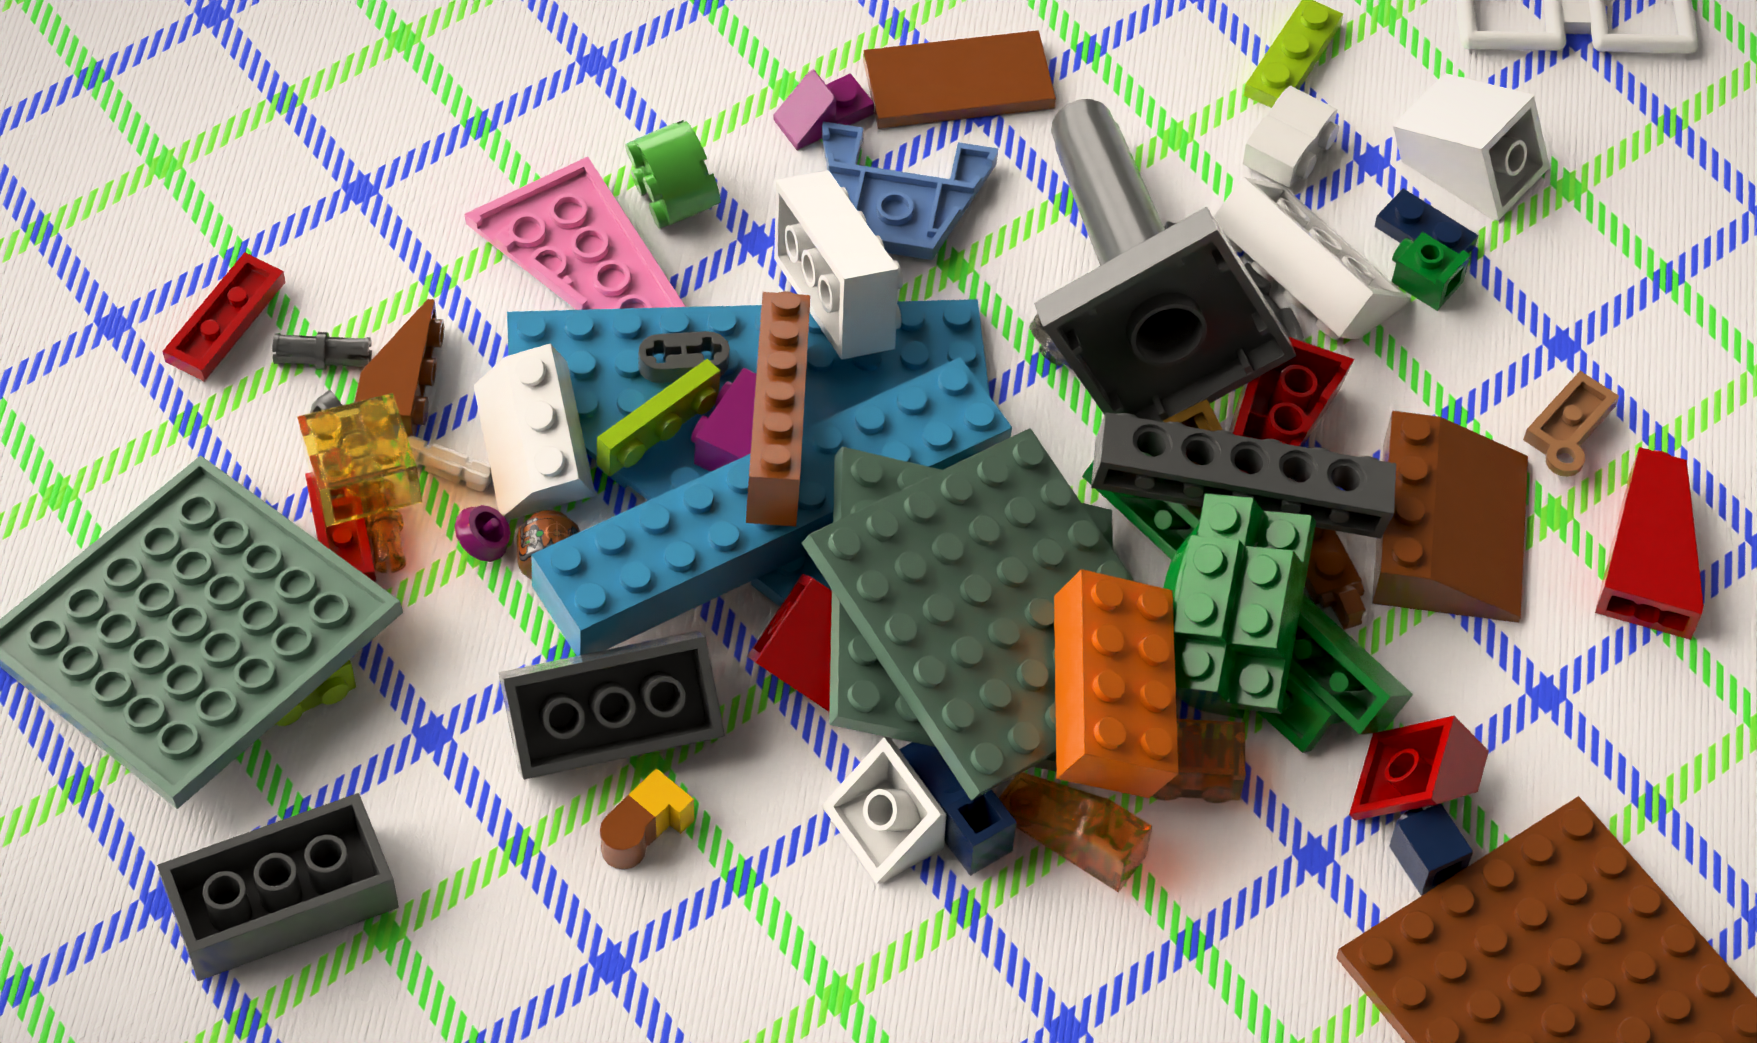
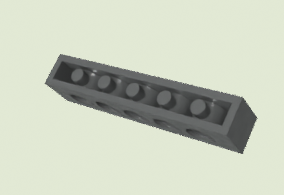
(1172, 477)

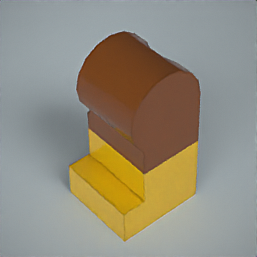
(643, 818)

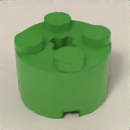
(672, 173)

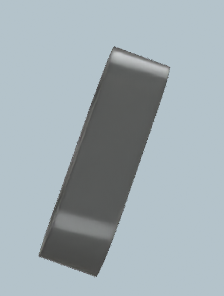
(681, 354)

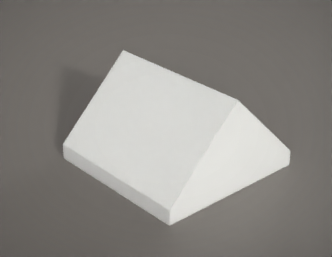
(887, 813)

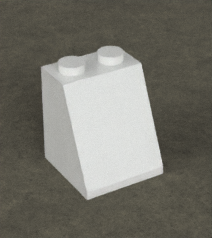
(1475, 142)

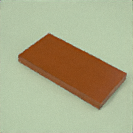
(958, 79)

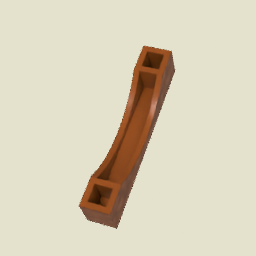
(778, 410)

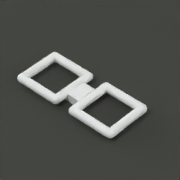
(1579, 18)

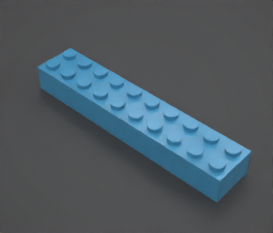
(696, 536)

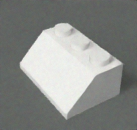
(533, 433)

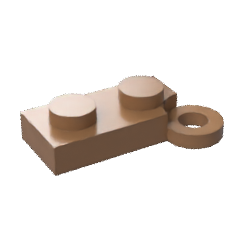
(1570, 421)

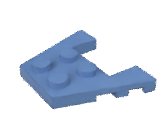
(905, 208)

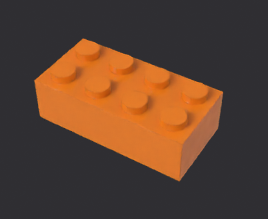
(1115, 684)

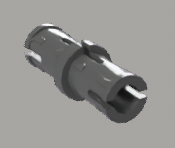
(321, 350)

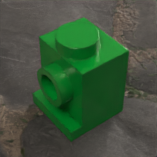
(1429, 269)

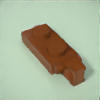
(1334, 579)

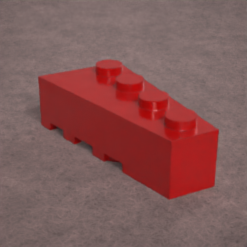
(1291, 397)

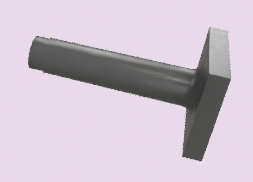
(1167, 308)

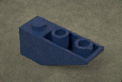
(974, 829)

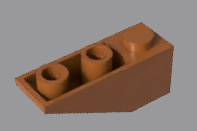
(406, 367)

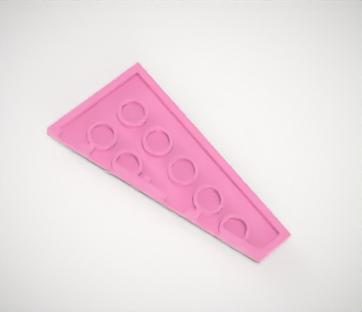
(576, 241)

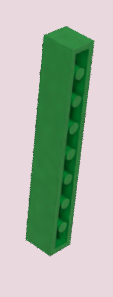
(1322, 651)

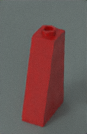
(1654, 553)

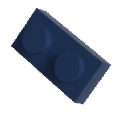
(1410, 216)

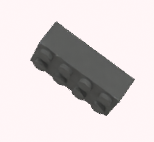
(611, 704)
(278, 886)

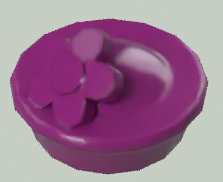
(483, 532)

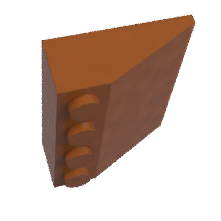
(1453, 521)

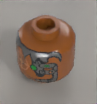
(540, 532)

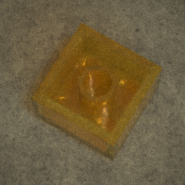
(359, 459)

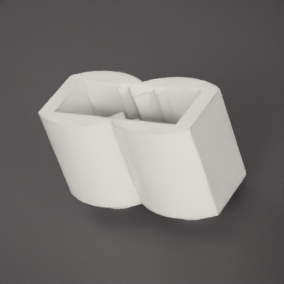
(1290, 137)

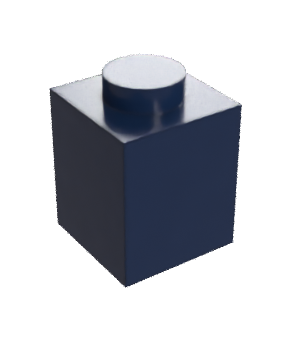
(1429, 846)

